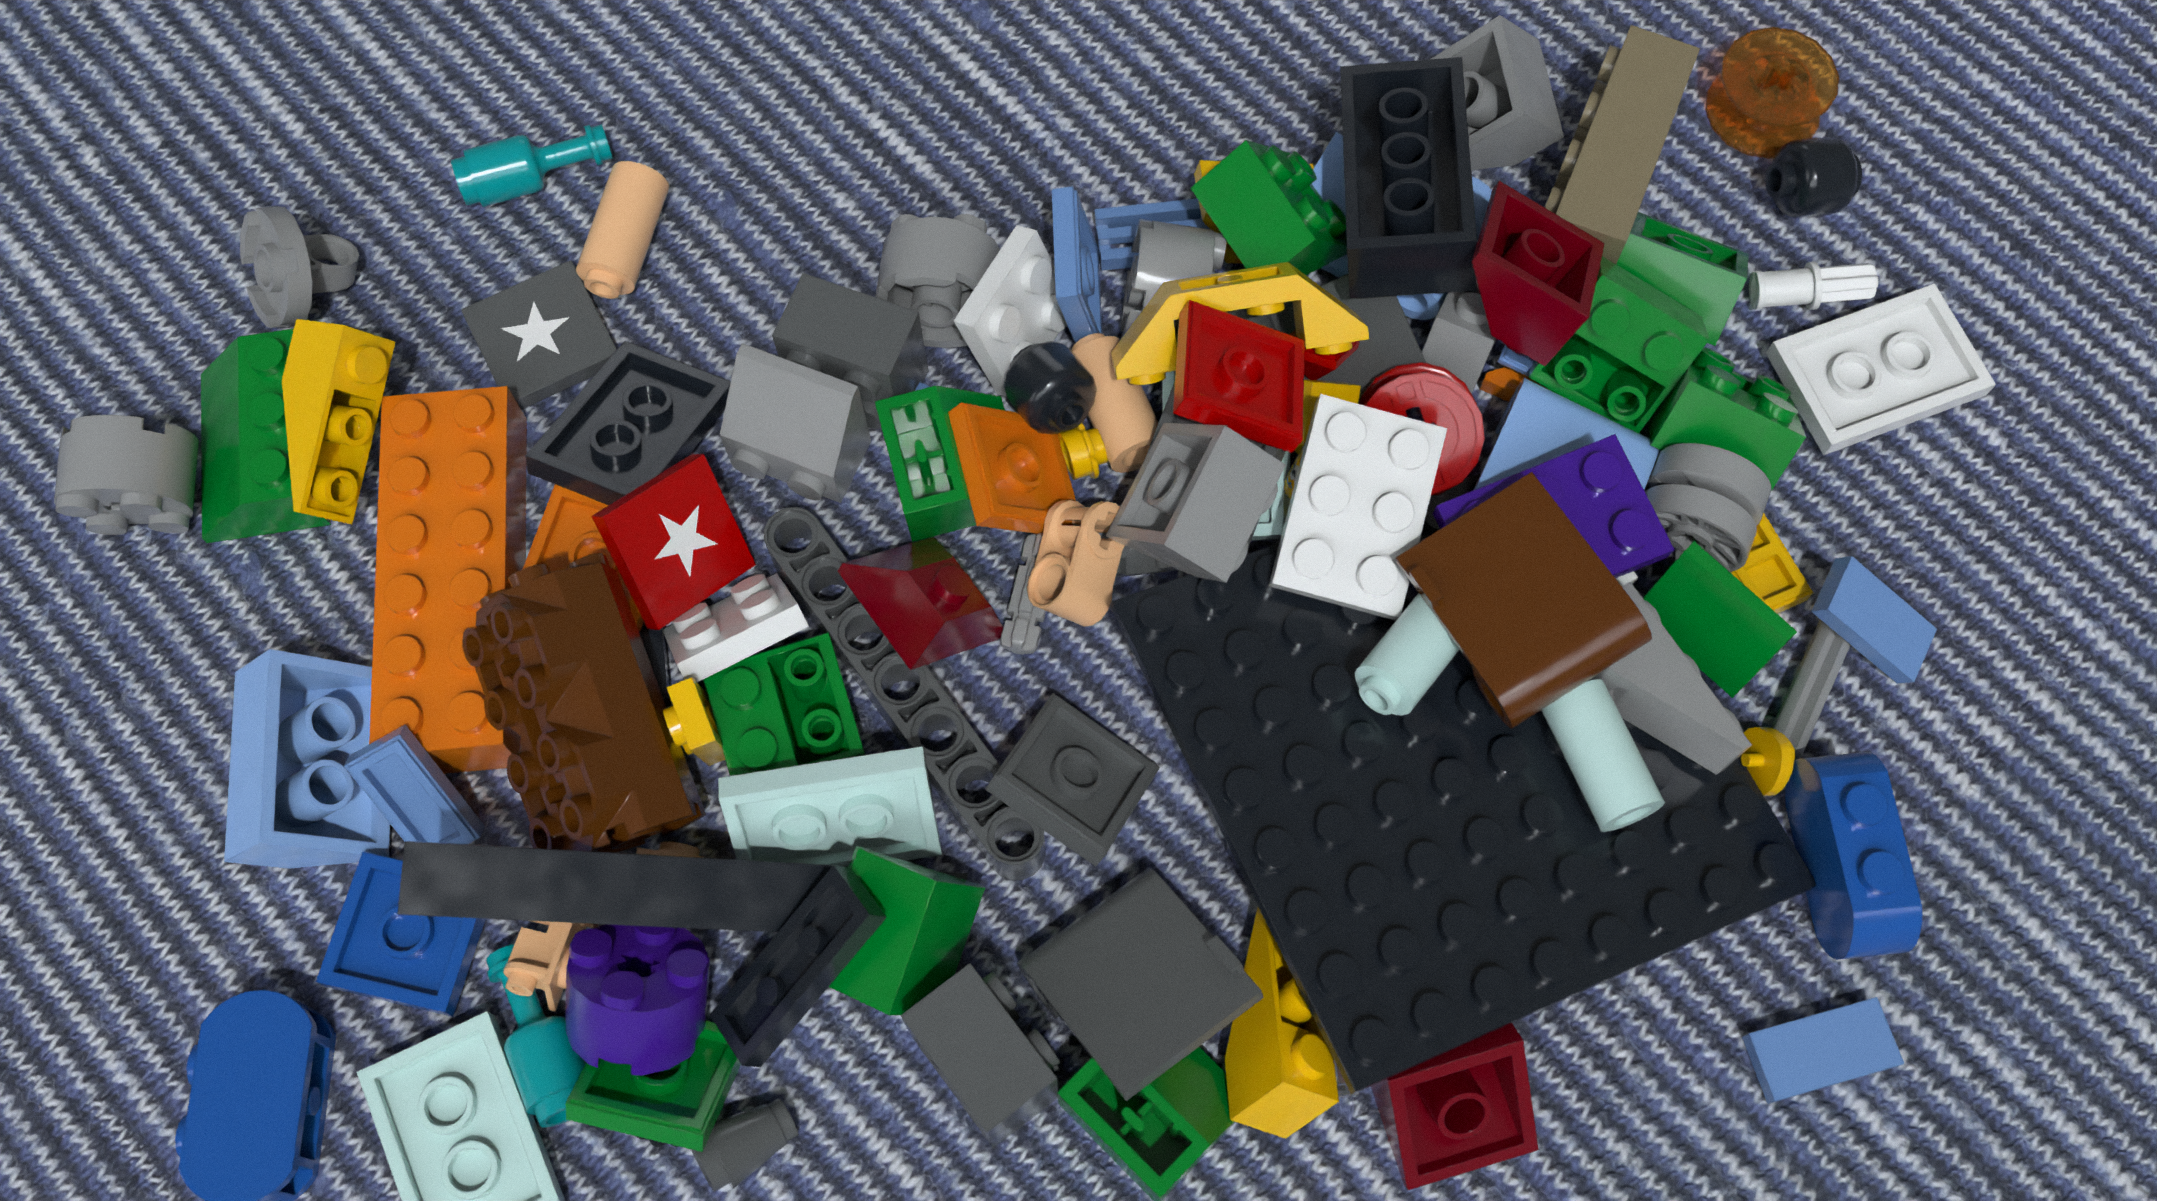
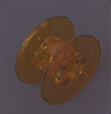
(1771, 91)

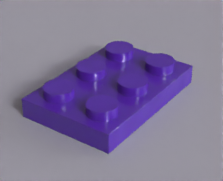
(1600, 499)

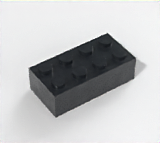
(1407, 178)

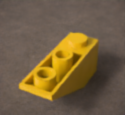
(331, 413)
(1275, 1053)

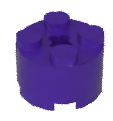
(636, 995)

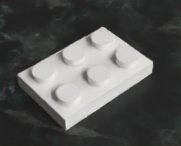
(1879, 369)
(1357, 506)

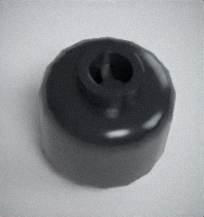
(1813, 177)
(1050, 387)

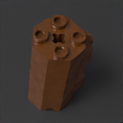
(581, 693)

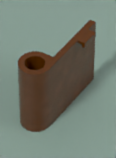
(1524, 599)

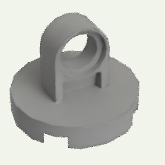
(289, 267)

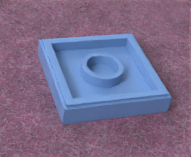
(1076, 265)

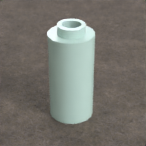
(1405, 661)
(1603, 756)

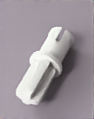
(1812, 285)

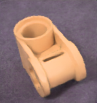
(1075, 564)

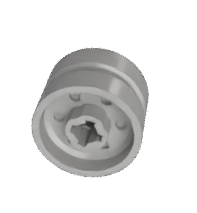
(1708, 499)

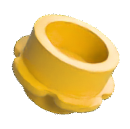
(1083, 451)

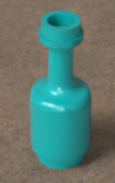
(517, 167)
(537, 1051)

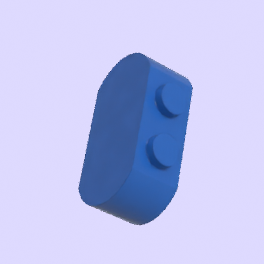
(1857, 854)
(256, 1100)

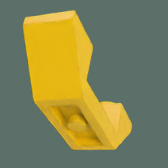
(1320, 318)

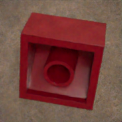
(1534, 274)
(1460, 1110)

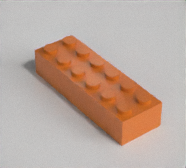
(444, 542)

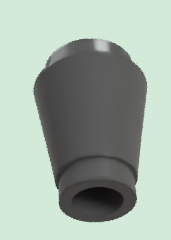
(744, 1143)

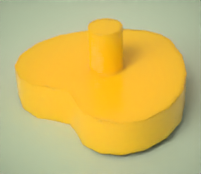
(1769, 759)

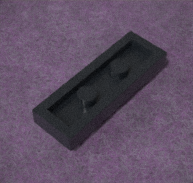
(797, 966)

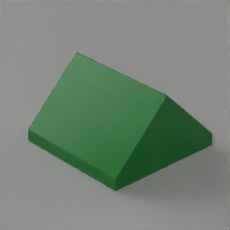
(1717, 619)
(918, 940)

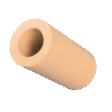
(622, 229)
(1119, 408)

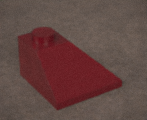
(922, 601)

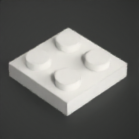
(1011, 306)
(734, 628)

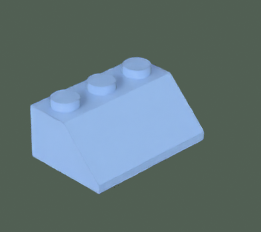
(287, 772)

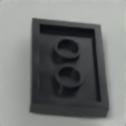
(628, 424)

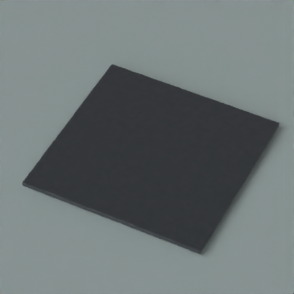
(1430, 858)

